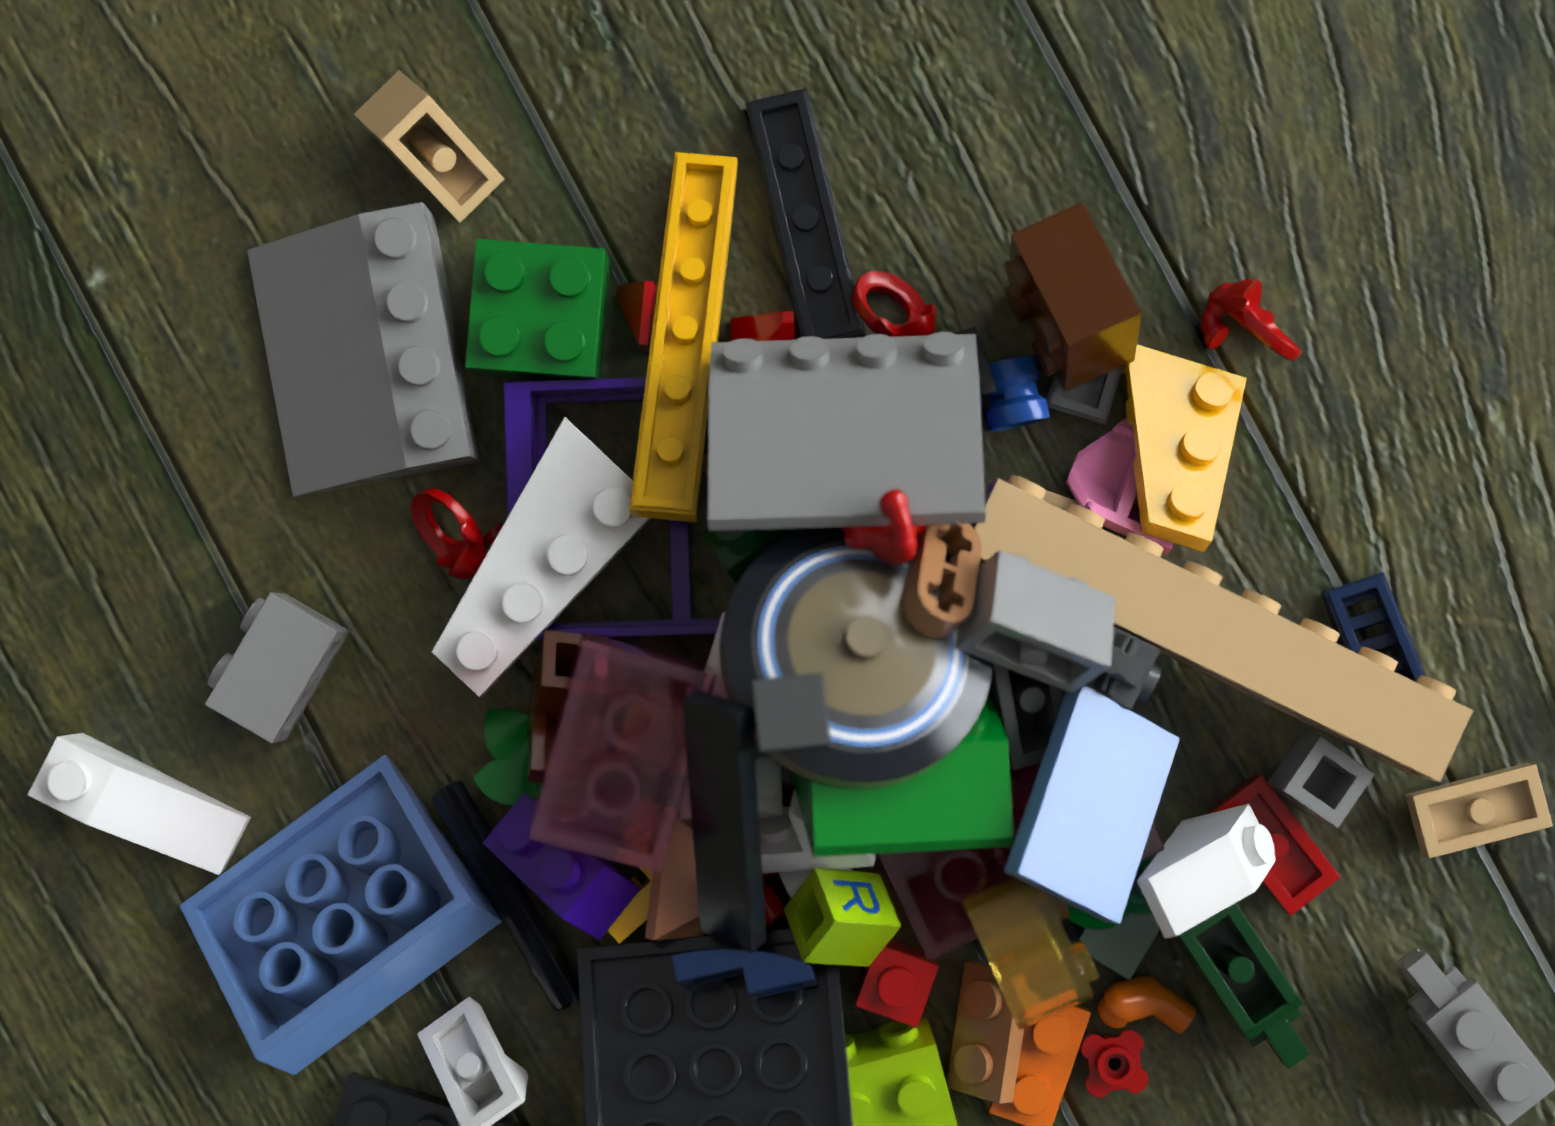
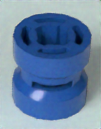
(1016, 394)

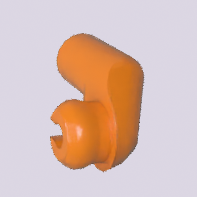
(1141, 998)

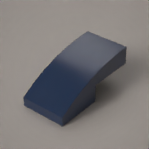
(763, 971)

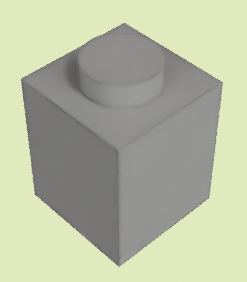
(1320, 779)

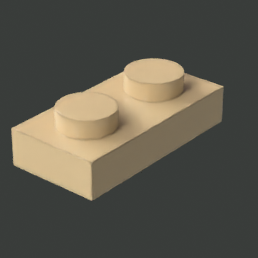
(1479, 810)

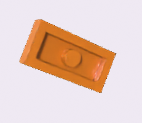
(1044, 1068)

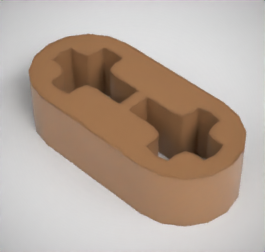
(954, 579)

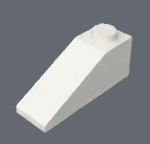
(137, 803)

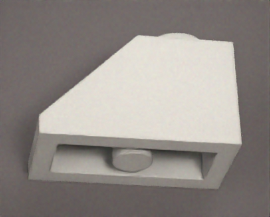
(1206, 868)

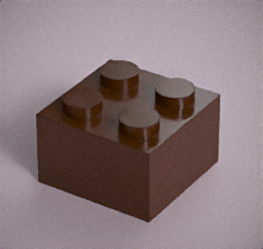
(1072, 298)

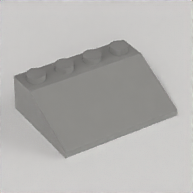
(363, 351)
(831, 425)

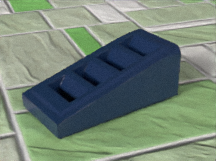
(1388, 613)

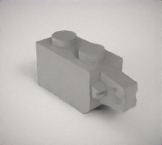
(1474, 1039)

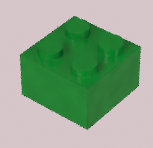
(537, 311)

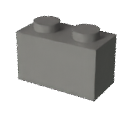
(1039, 623)
(275, 666)

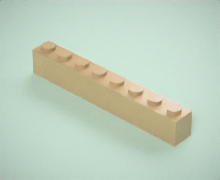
(1233, 635)

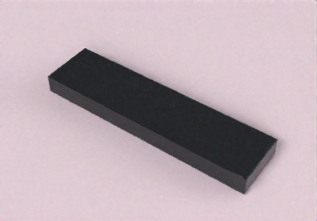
(804, 215)
(725, 818)

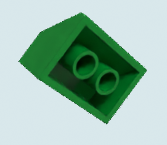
(948, 807)

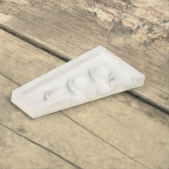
(545, 555)

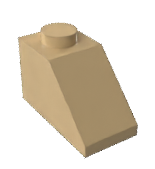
(429, 145)

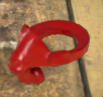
(1242, 303)
(920, 317)
(890, 543)
(460, 557)

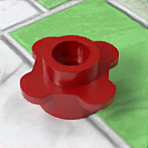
(1101, 1049)

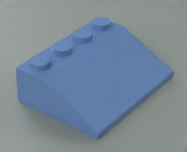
(337, 917)

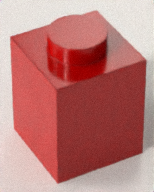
(896, 983)

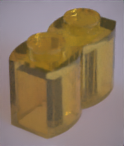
(1030, 950)

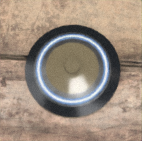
(889, 690)

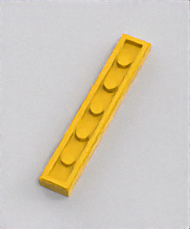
(682, 336)

